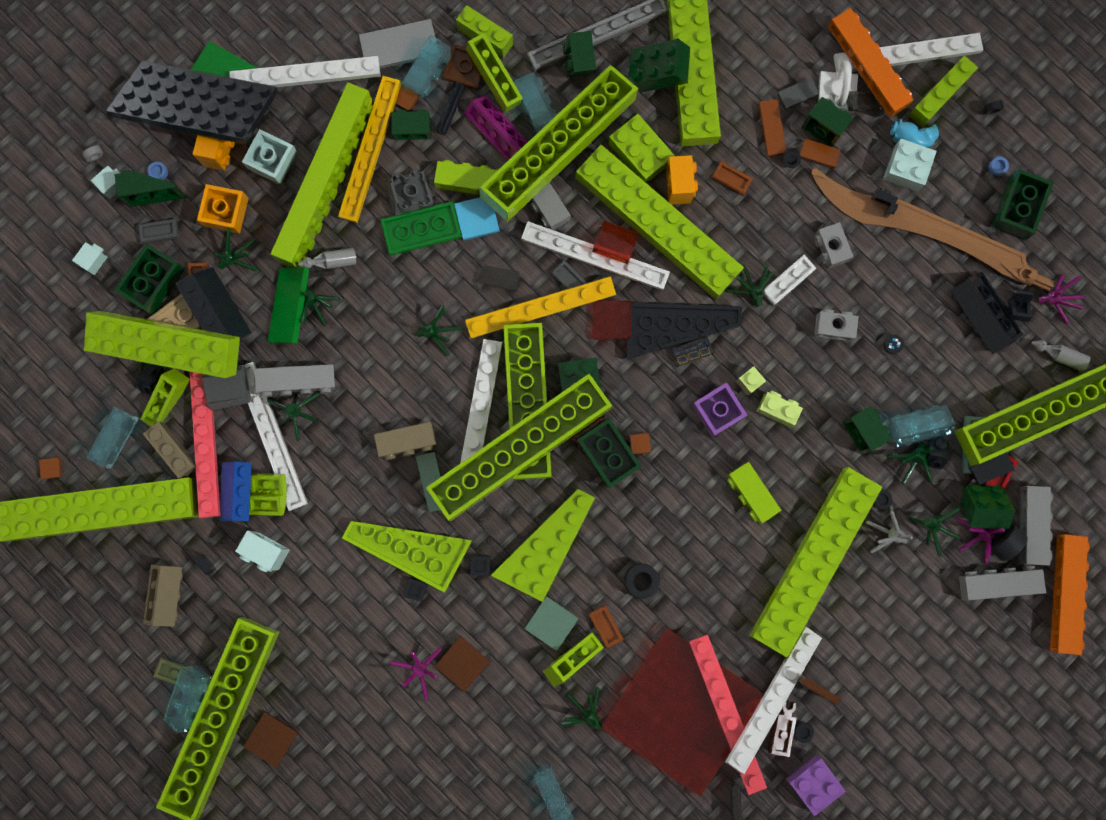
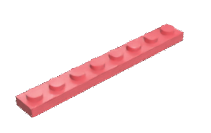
(204, 450)
(724, 706)

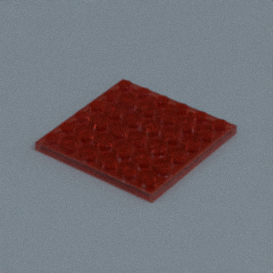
(671, 715)

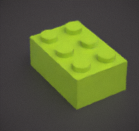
(640, 148)

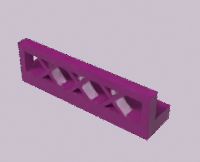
(494, 130)

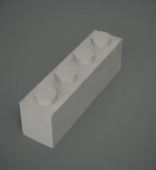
(550, 208)
(294, 379)
(1035, 524)
(1002, 584)

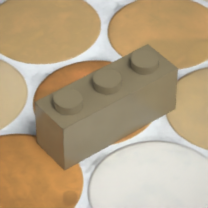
(405, 441)
(171, 450)
(162, 595)

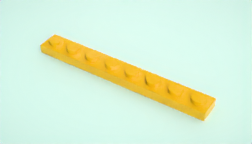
(370, 149)
(541, 307)

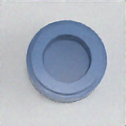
(998, 166)
(158, 170)

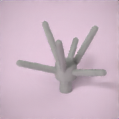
(894, 534)

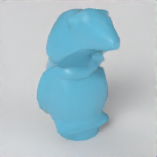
(910, 132)

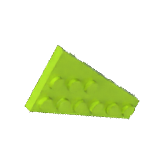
(420, 554)
(542, 554)

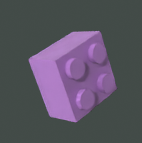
(719, 410)
(815, 785)

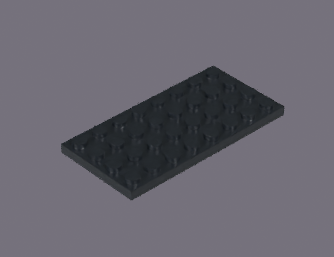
(193, 102)

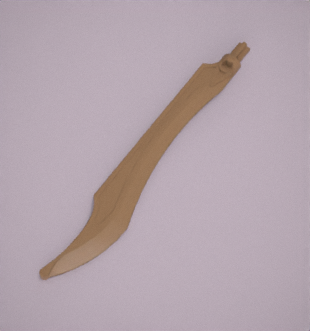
(916, 220)

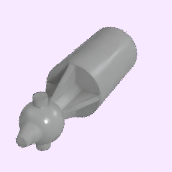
(331, 259)
(1064, 355)

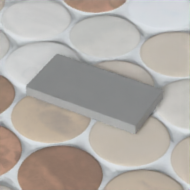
(397, 44)

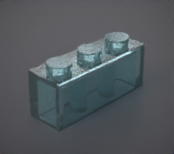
(427, 66)
(535, 101)
(921, 425)
(112, 437)
(186, 698)
(553, 793)

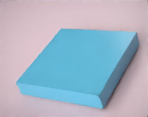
(476, 218)

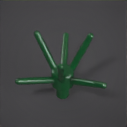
(230, 257)
(754, 291)
(311, 298)
(432, 331)
(293, 410)
(918, 457)
(933, 525)
(589, 717)

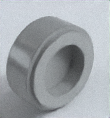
(92, 153)

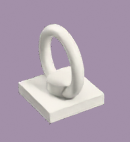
(837, 85)

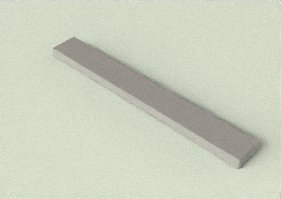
(601, 31)

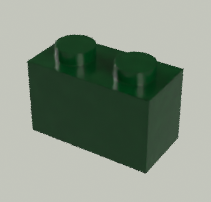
(411, 125)

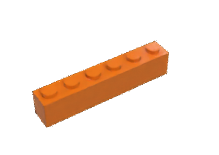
(870, 62)
(1069, 594)

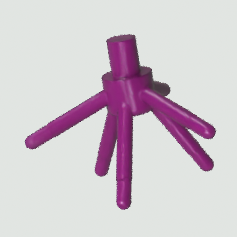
(1055, 297)
(985, 534)
(419, 670)

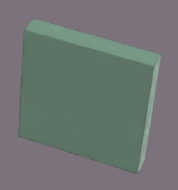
(551, 623)

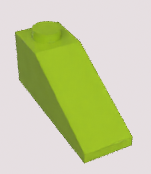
(165, 396)
(573, 660)

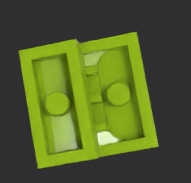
(268, 494)

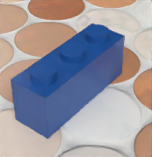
(235, 491)

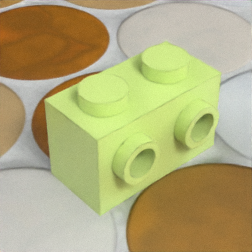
(779, 409)

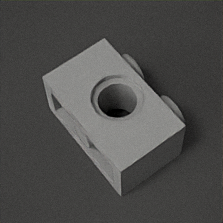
(835, 235)
(825, 328)

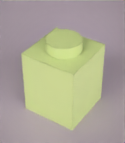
(750, 381)

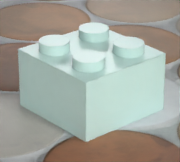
(269, 157)
(909, 165)
(262, 550)

